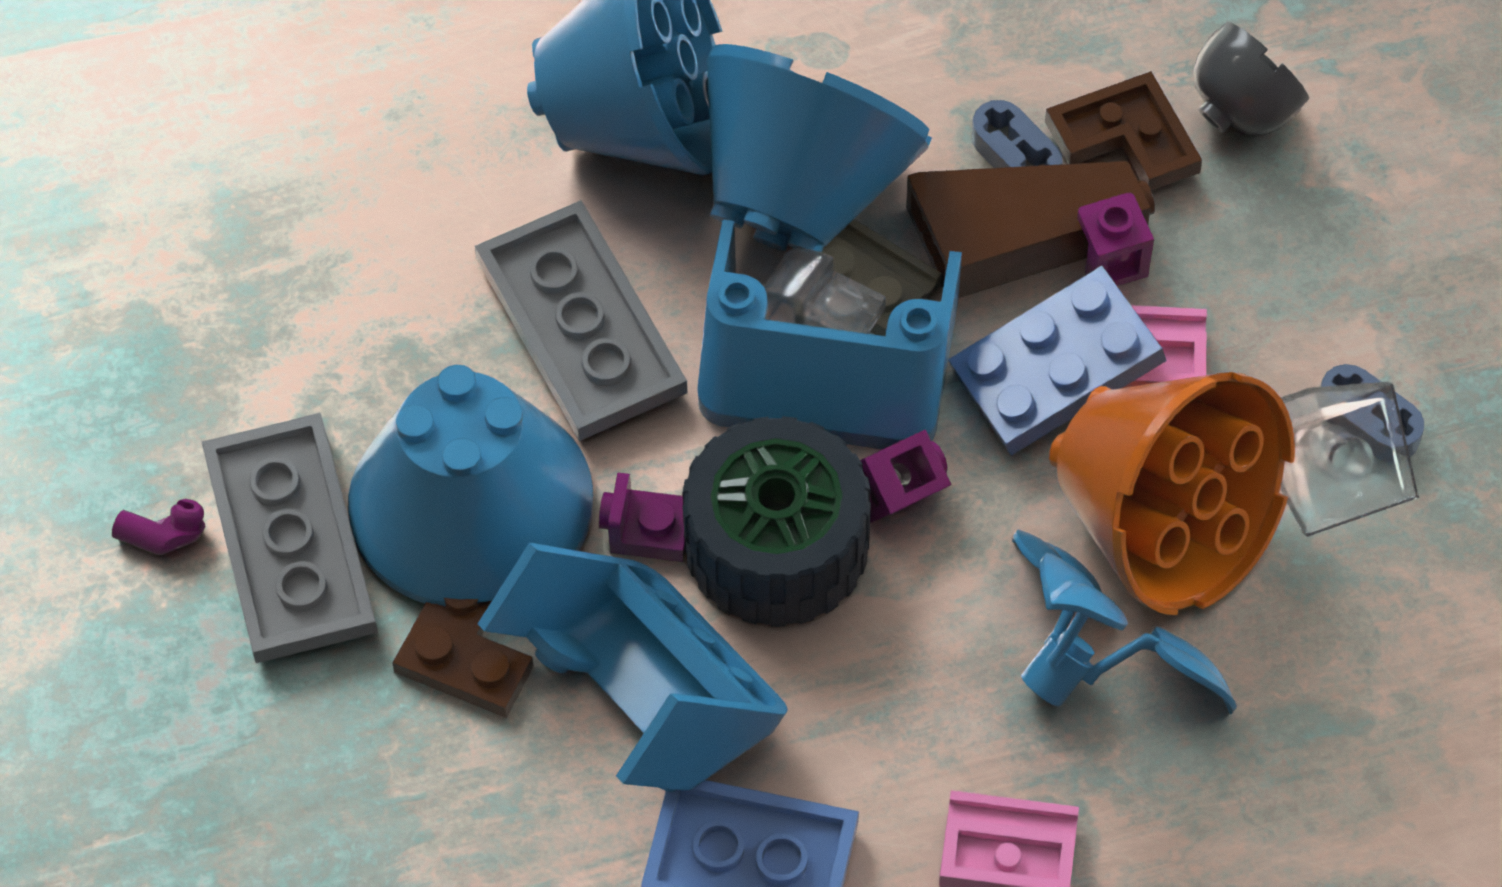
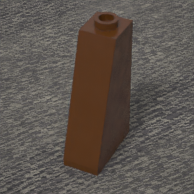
(1013, 217)

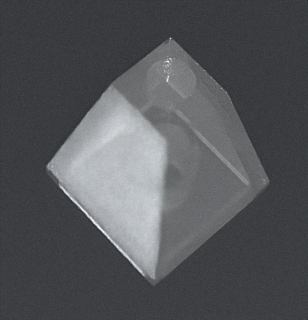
(1346, 455)

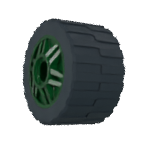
(776, 520)

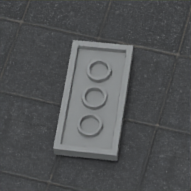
(581, 320)
(289, 538)

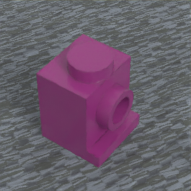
(921, 470)

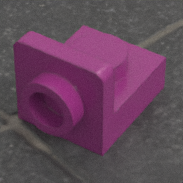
(1117, 238)
(643, 522)

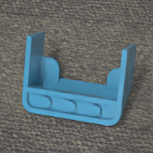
(847, 381)
(647, 653)

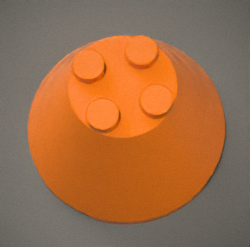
(1178, 482)

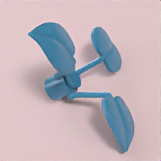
(1066, 656)

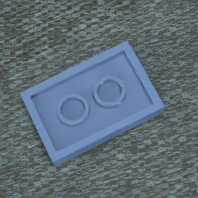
(1052, 358)
(748, 840)

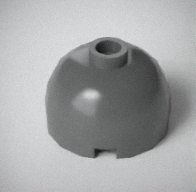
(1244, 85)

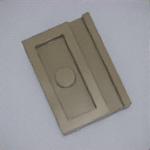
(881, 267)

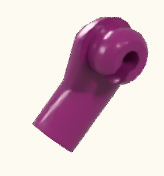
(165, 535)

